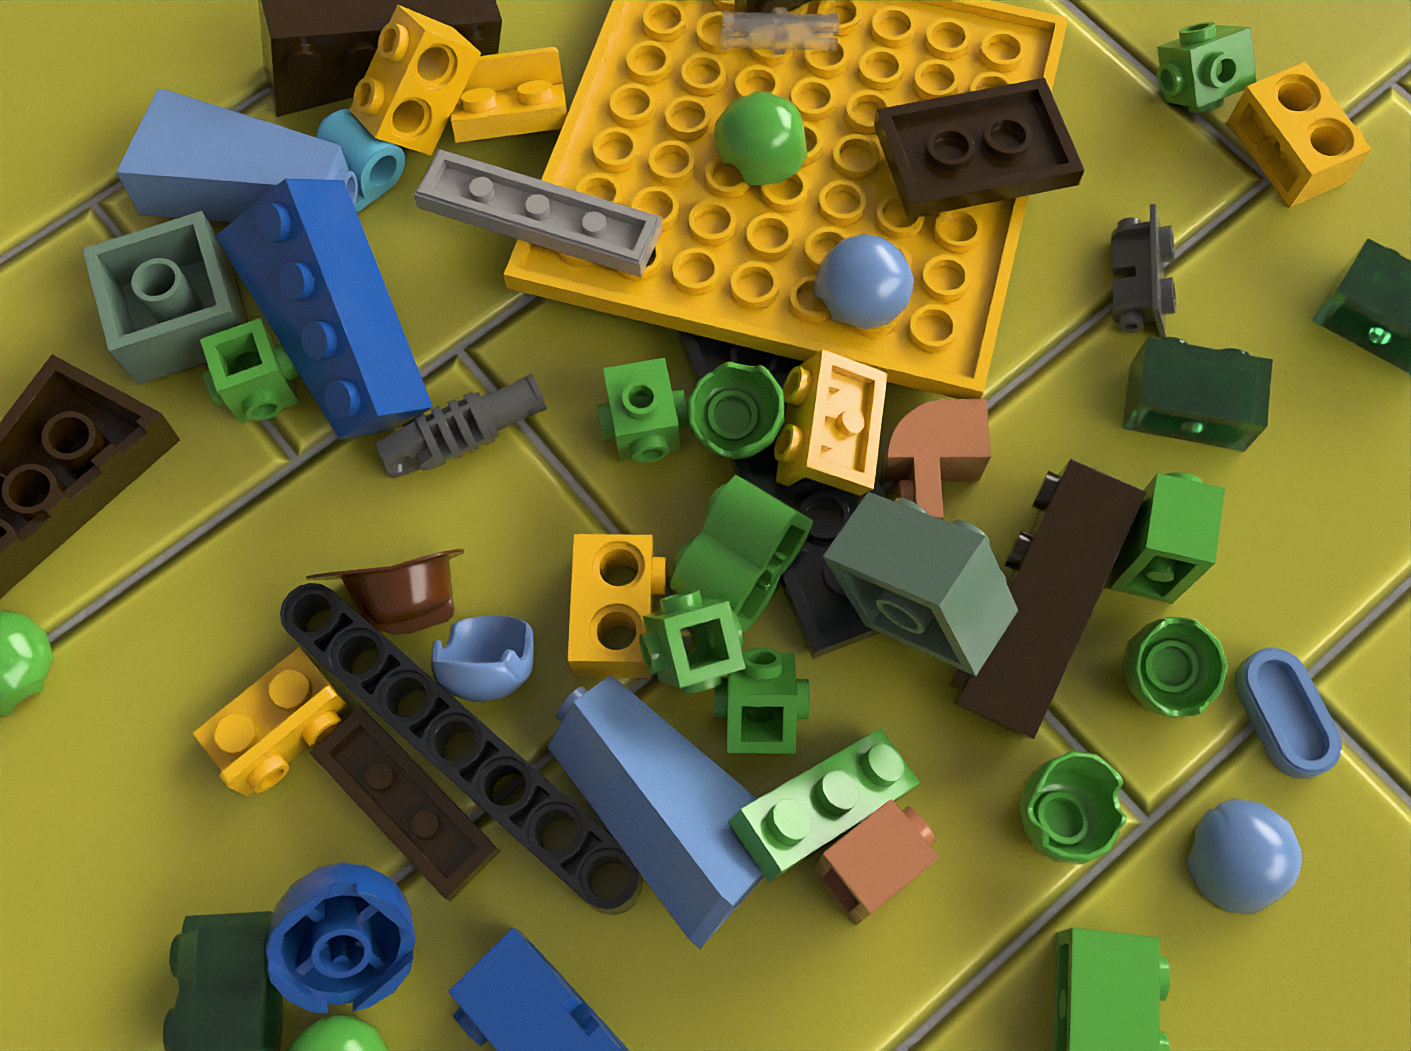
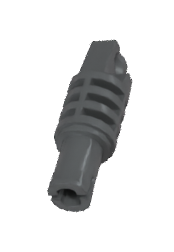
(459, 427)

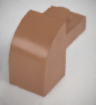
(936, 445)

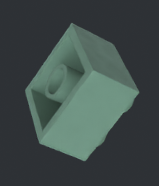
(163, 295)
(923, 580)

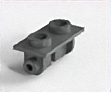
(1147, 295)

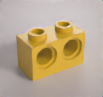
(413, 81)
(1298, 134)
(601, 606)

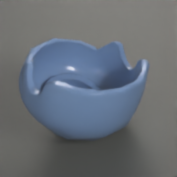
(864, 281)
(484, 657)
(1244, 856)

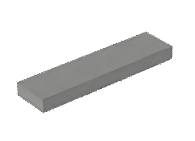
(539, 212)

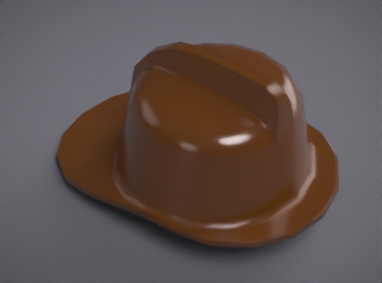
(402, 595)

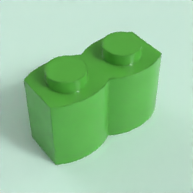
(741, 549)

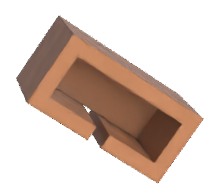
(877, 859)

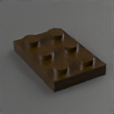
(977, 147)

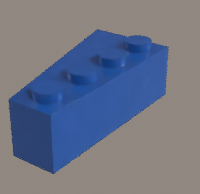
(328, 304)
(526, 1004)

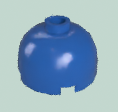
(340, 938)

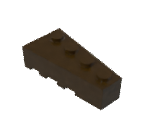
(325, 47)
(65, 457)
(1055, 588)

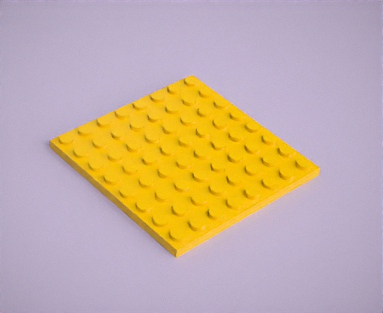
(746, 256)

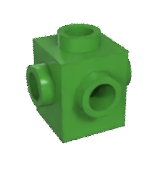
(1206, 65)
(249, 372)
(642, 411)
(713, 644)
(763, 703)

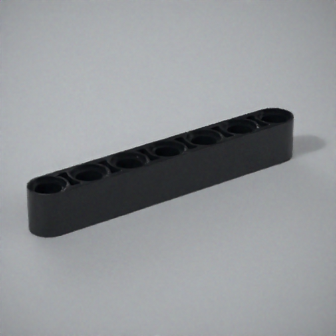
(439, 720)

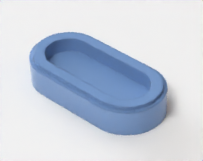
(1288, 713)

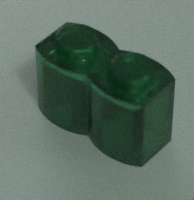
(223, 986)

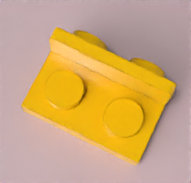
(511, 96)
(831, 423)
(272, 724)

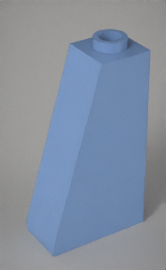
(218, 160)
(659, 803)

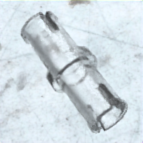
(779, 31)

